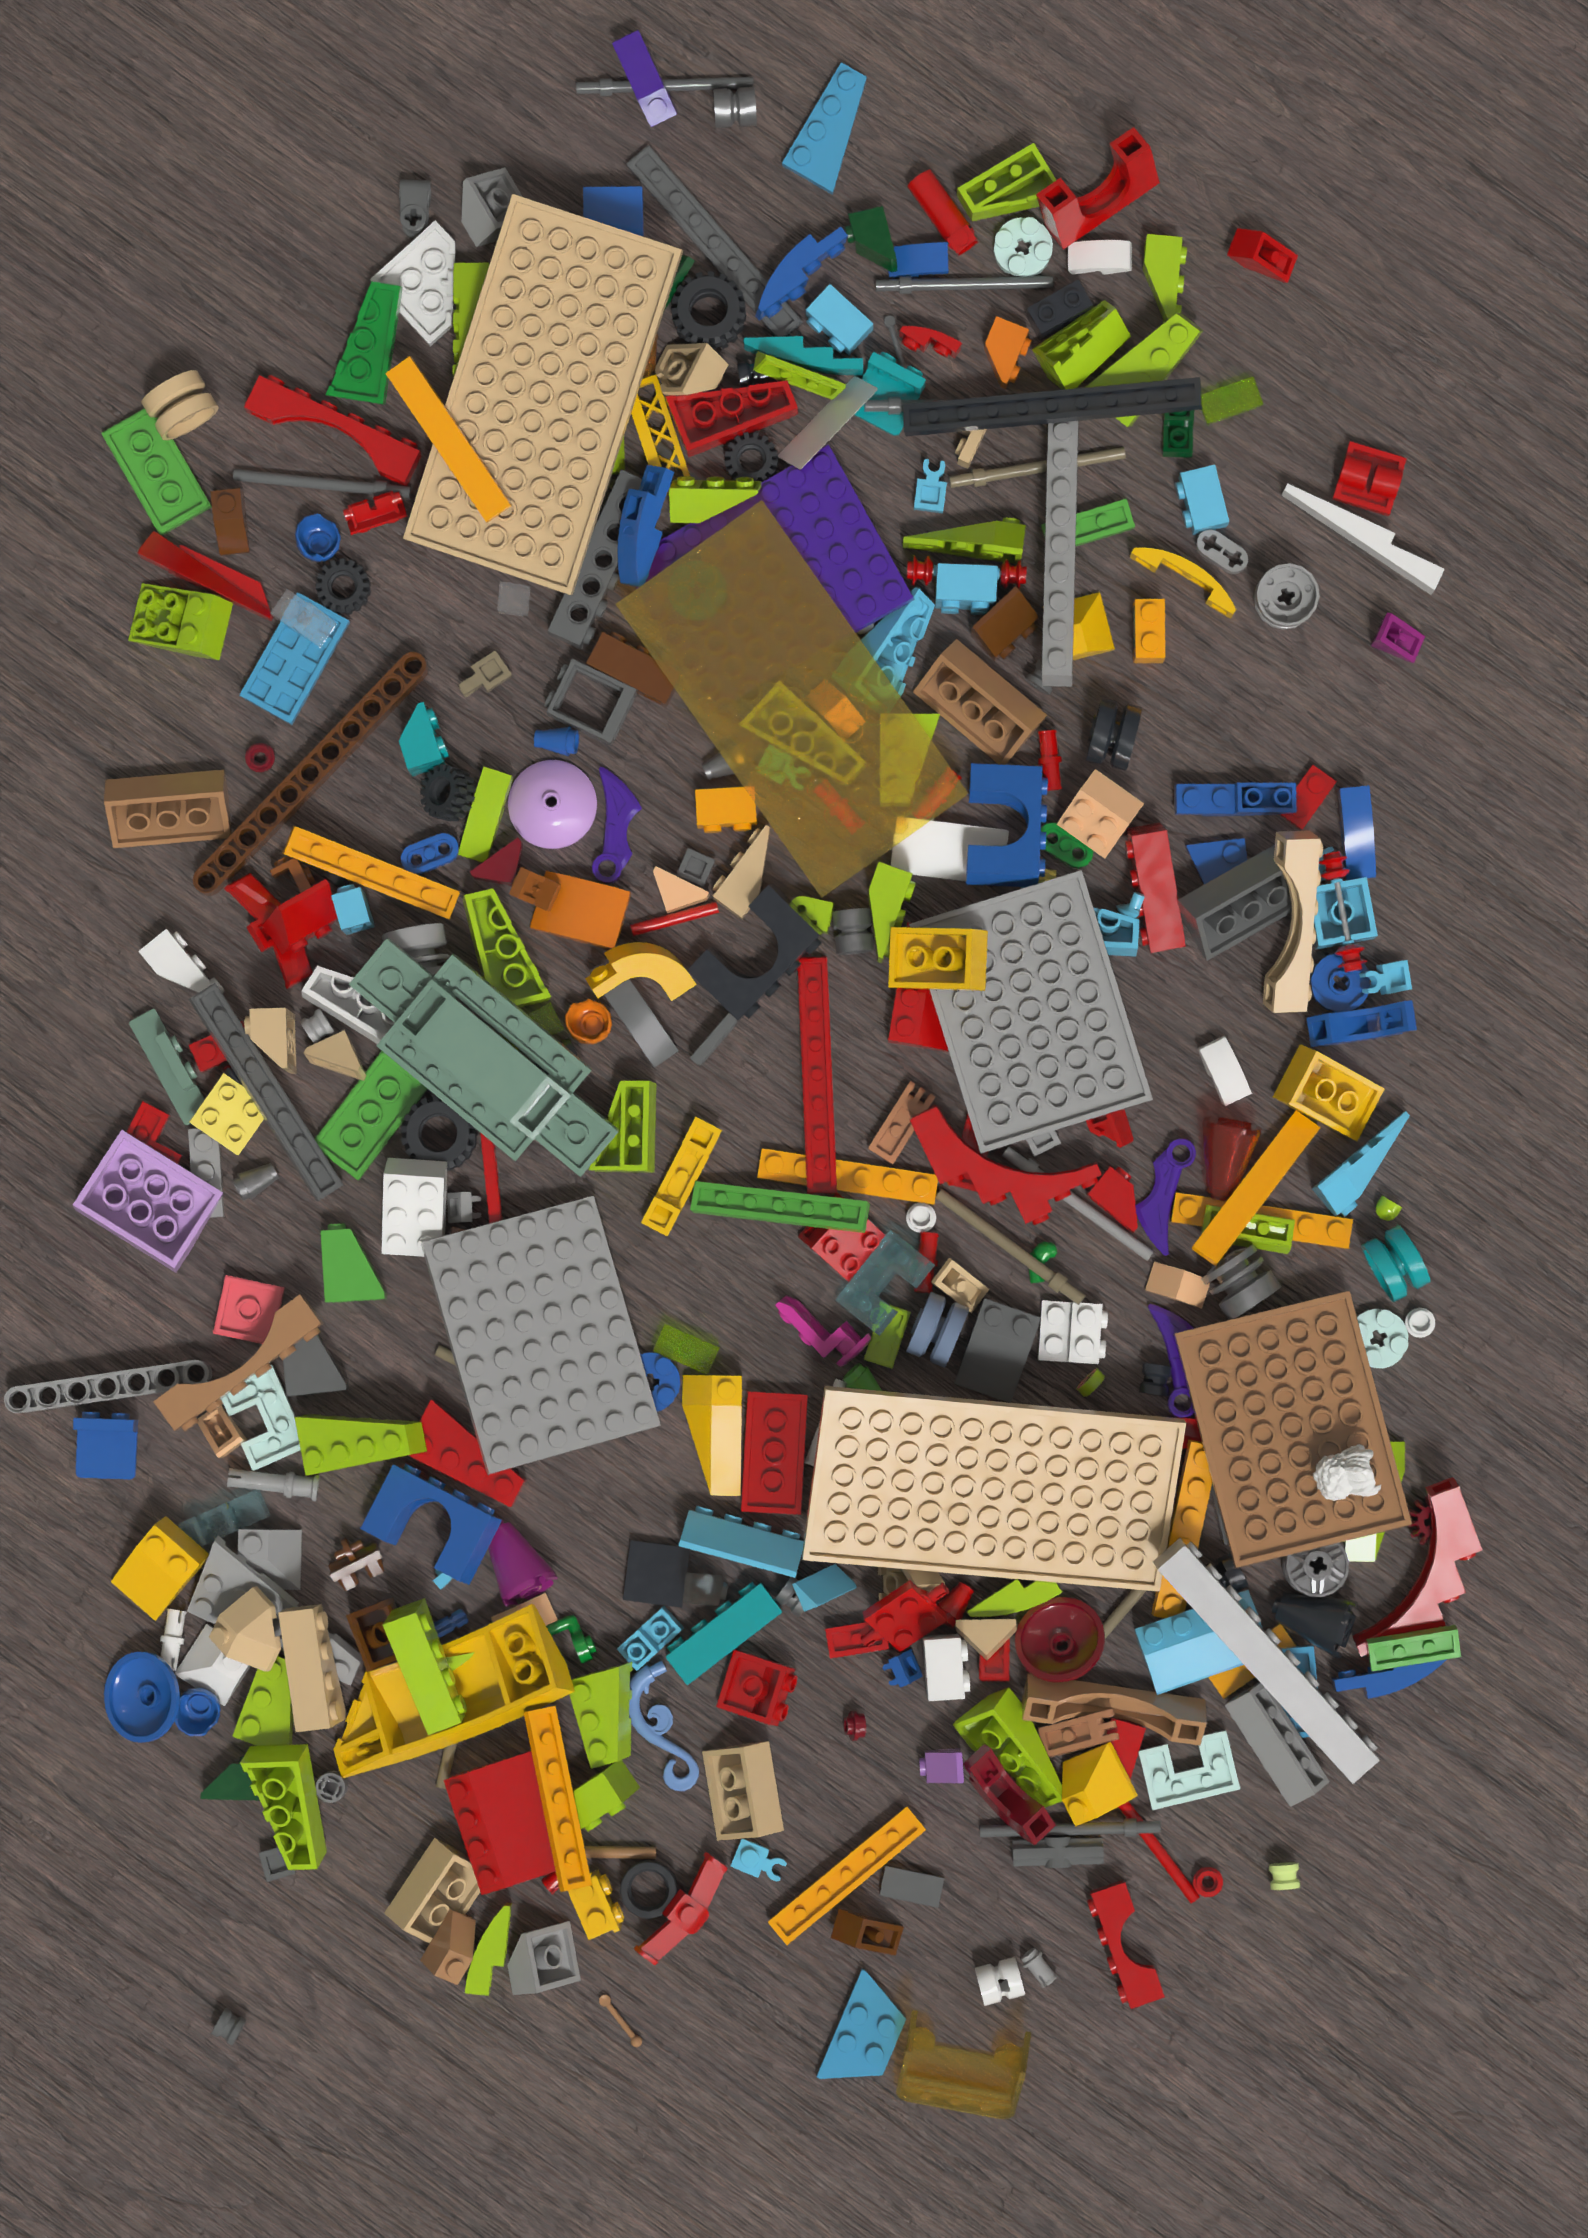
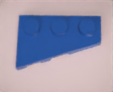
(1217, 857)

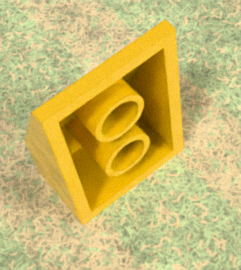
(938, 958)
(1328, 1092)
(160, 1567)

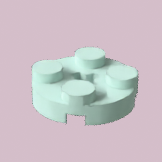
(1028, 231)
(1396, 1337)

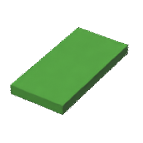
(156, 472)
(369, 1116)

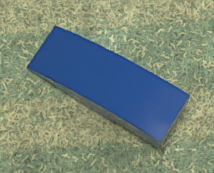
(1357, 831)

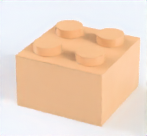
(1100, 813)

